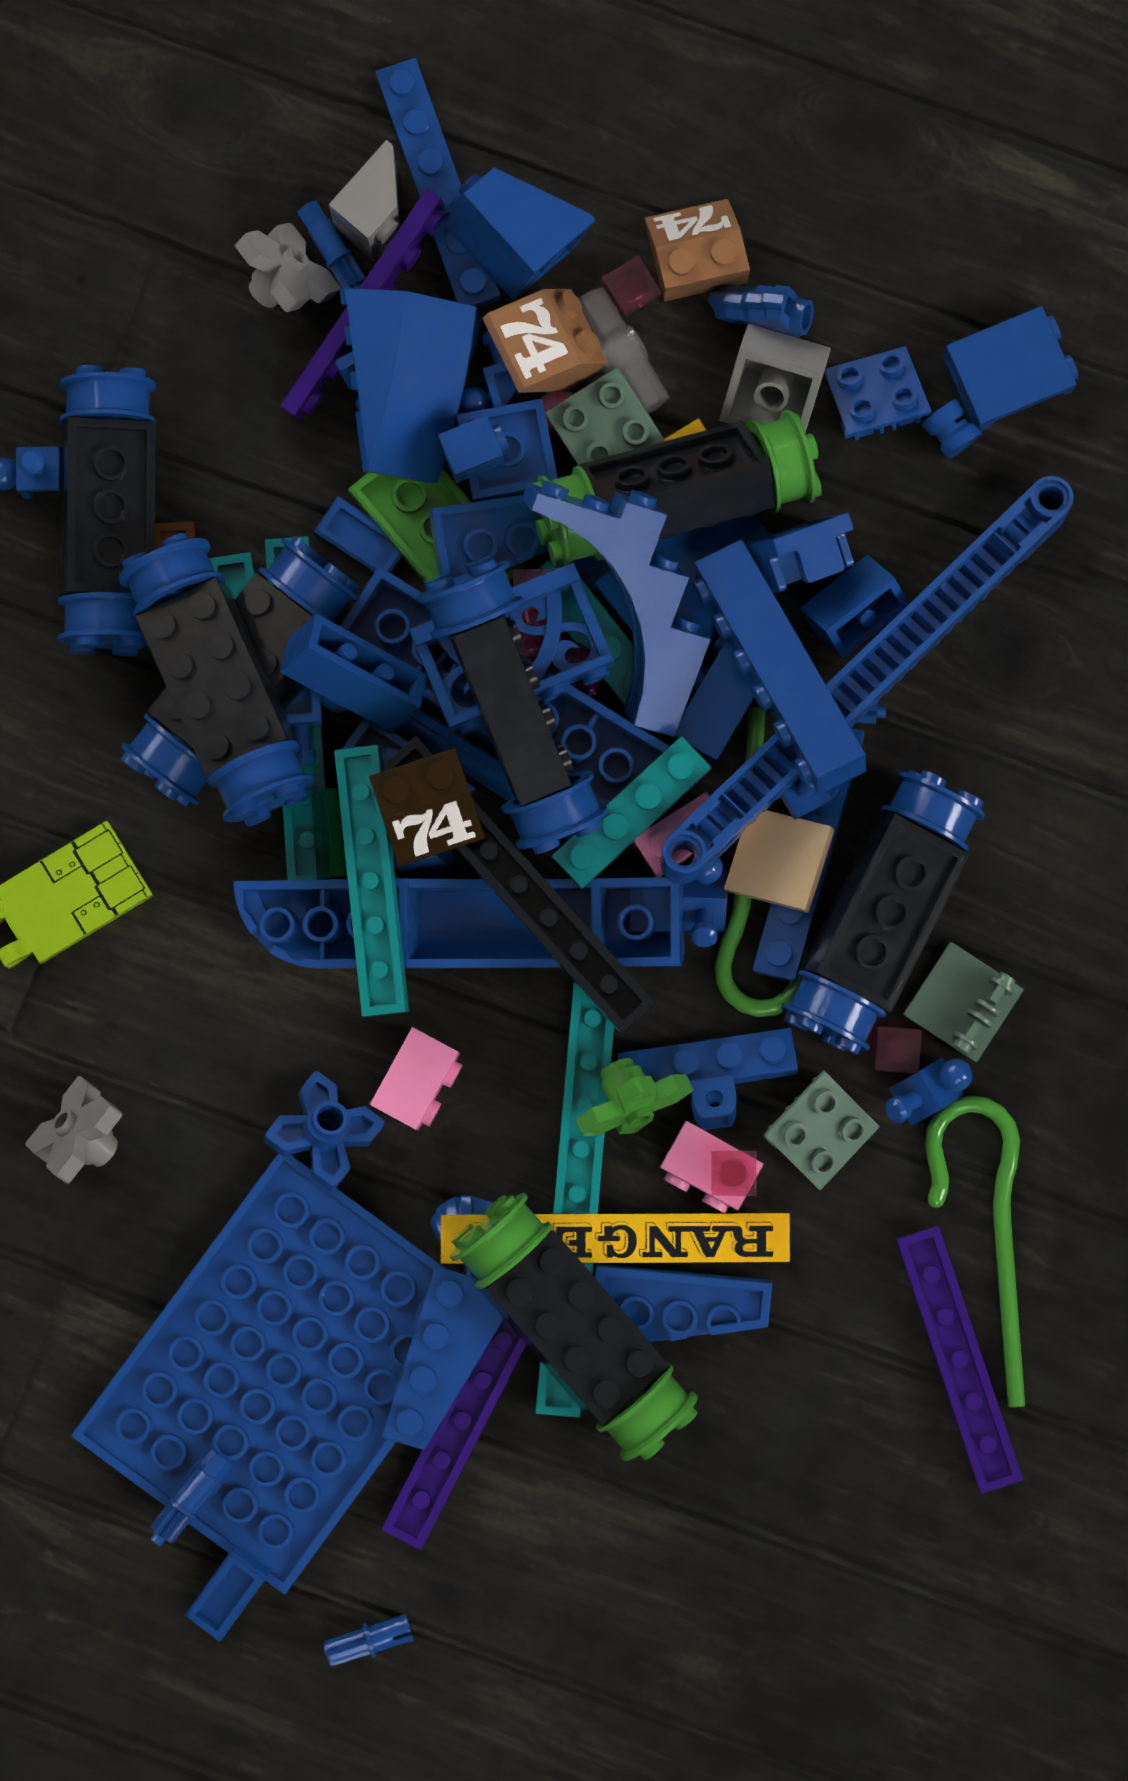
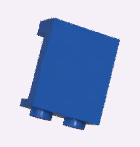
(1010, 367)

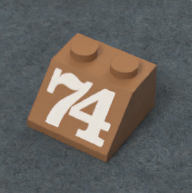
(697, 249)
(546, 341)

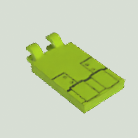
(69, 896)

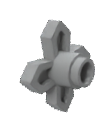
(283, 269)
(78, 1132)

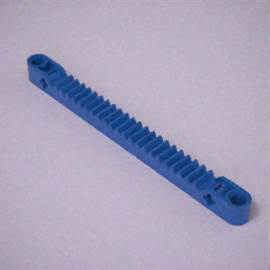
(873, 672)

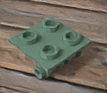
(603, 420)
(963, 1001)
(821, 1130)

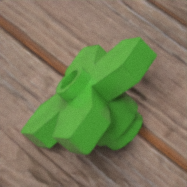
(631, 1099)

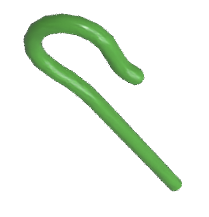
(739, 917)
(1001, 1215)

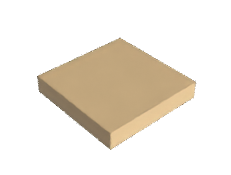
(780, 860)

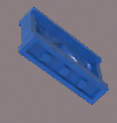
(545, 596)

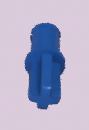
(368, 1640)

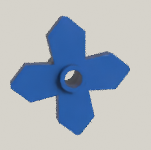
(327, 1147)

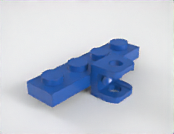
(718, 1065)

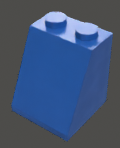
(514, 228)

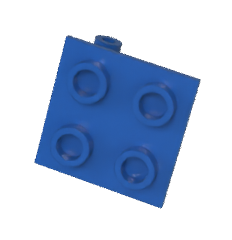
(877, 393)

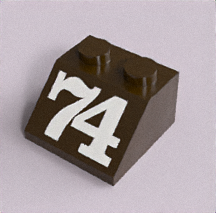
(427, 807)

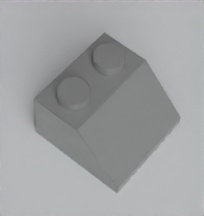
(369, 204)
(774, 376)

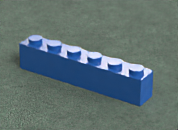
(779, 667)

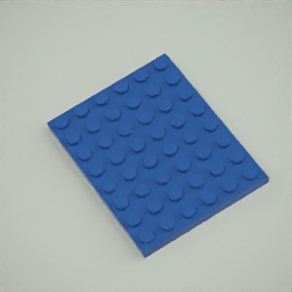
(276, 1361)

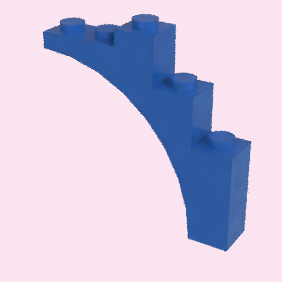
(665, 643)

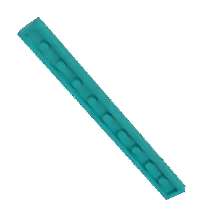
(578, 1155)

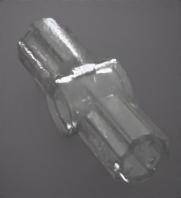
(623, 349)

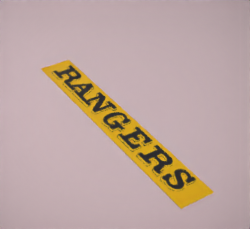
(656, 1236)

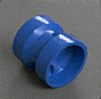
(951, 429)

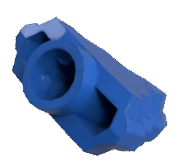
(763, 306)

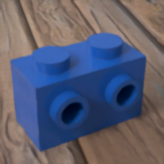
(855, 606)

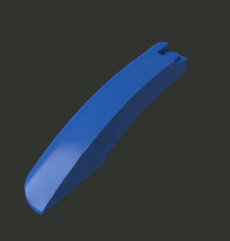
(463, 922)

